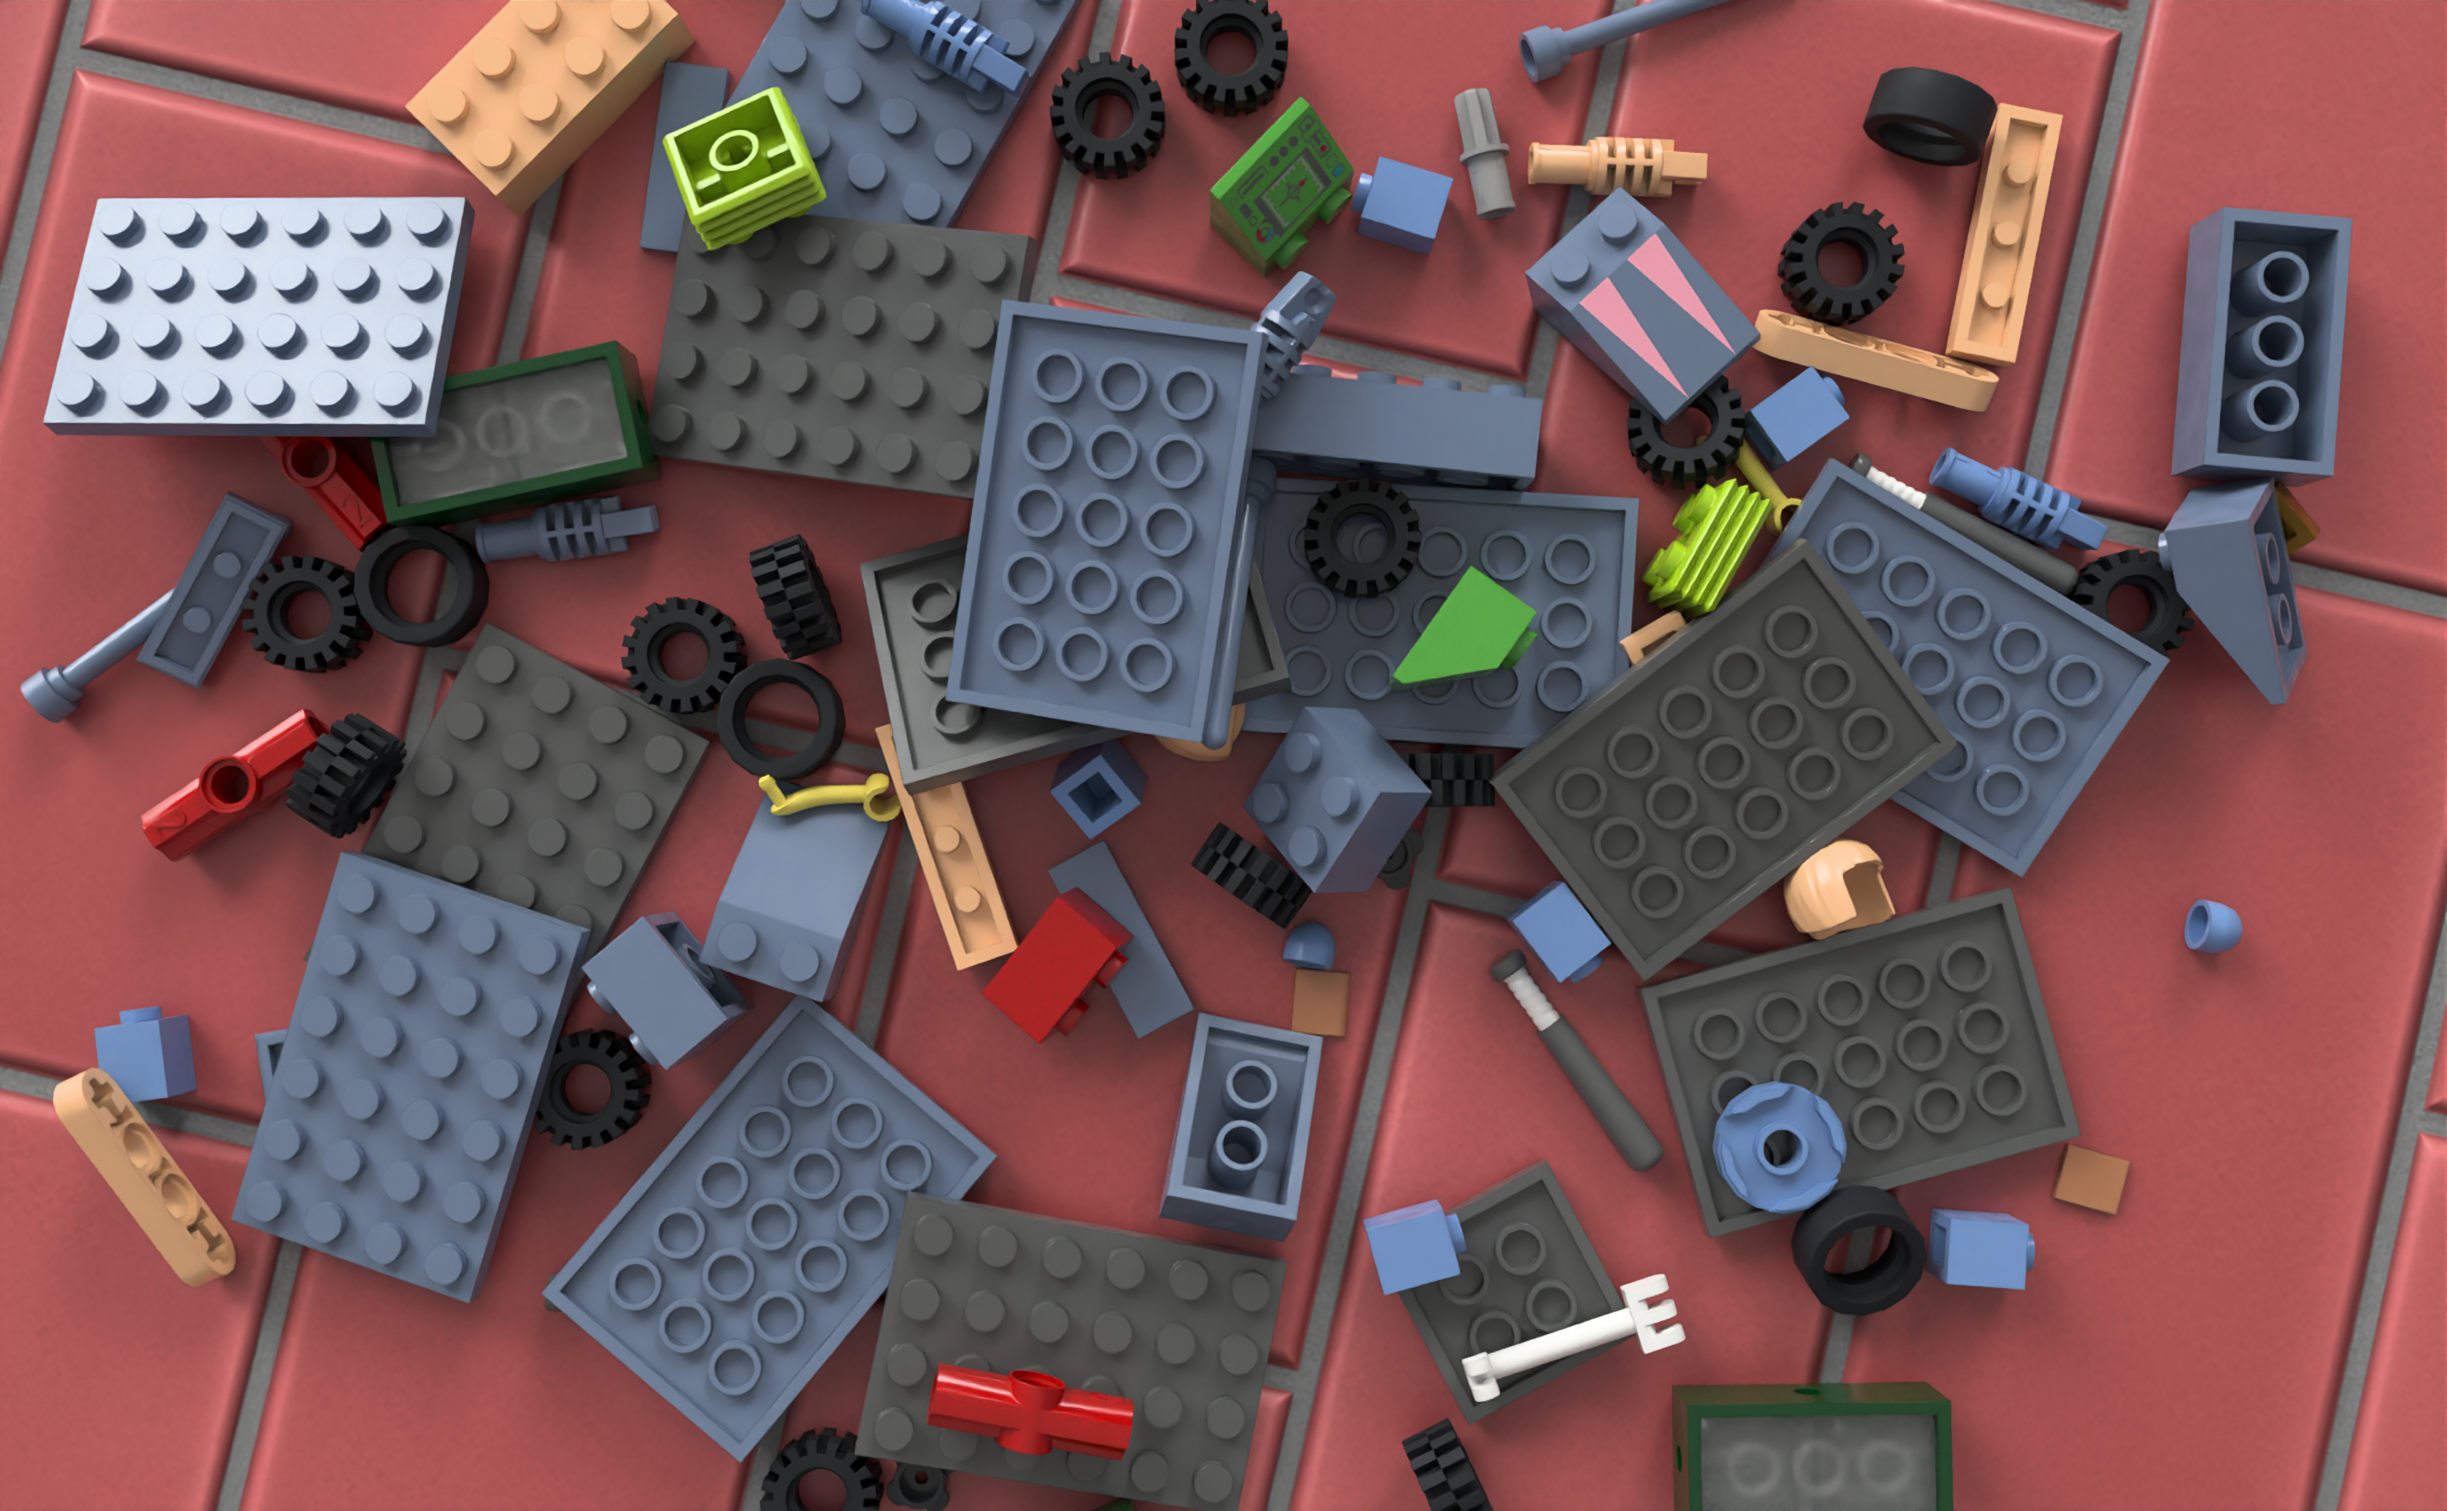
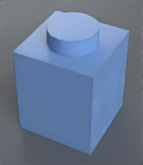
(1401, 204)
(1795, 417)
(1098, 785)
(1559, 933)
(148, 1054)
(1414, 1245)
(1979, 1248)

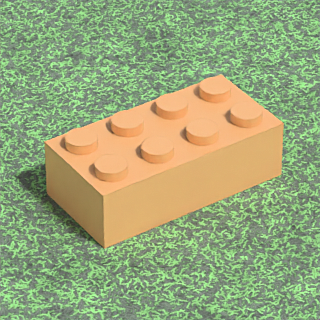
(546, 87)

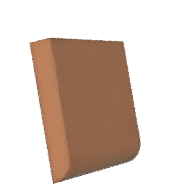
(1320, 1002)
(2090, 1178)

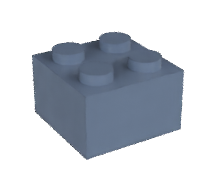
(1336, 800)
(664, 991)

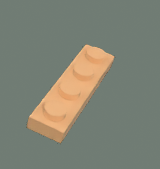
(2004, 236)
(955, 866)

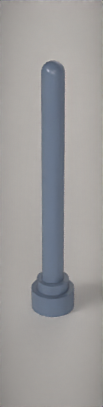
(1548, 50)
(1259, 491)
(58, 690)

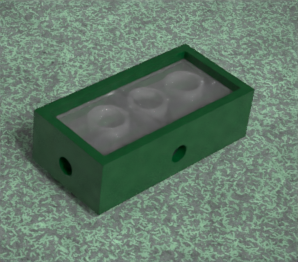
(522, 439)
(1812, 1447)

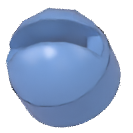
(2212, 927)
(1310, 947)

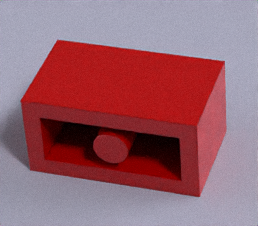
(1059, 966)

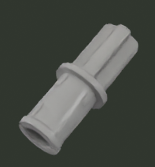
(1484, 154)

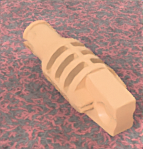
(1606, 163)

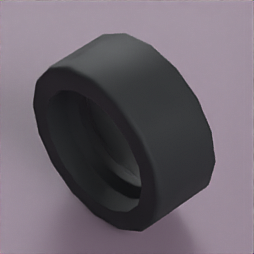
(1930, 116)
(373, 576)
(733, 710)
(1878, 1284)

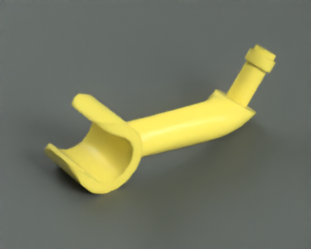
(1764, 483)
(834, 794)

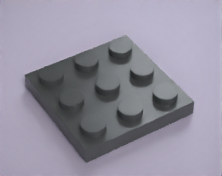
(1519, 1280)

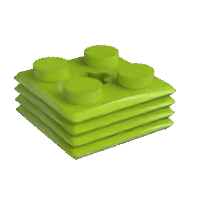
(744, 169)
(1711, 544)

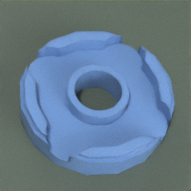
(1741, 1141)

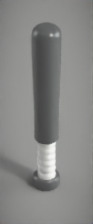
(2021, 554)
(1592, 1082)

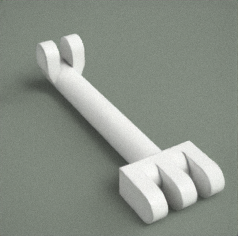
(1638, 1319)

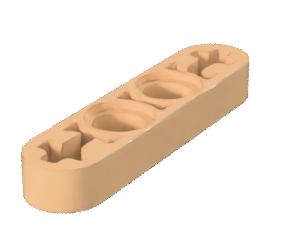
(1875, 360)
(107, 1127)

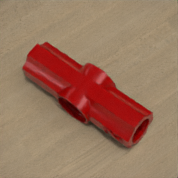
(342, 490)
(210, 804)
(1030, 1412)

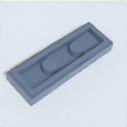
(686, 97)
(213, 590)
(1148, 983)

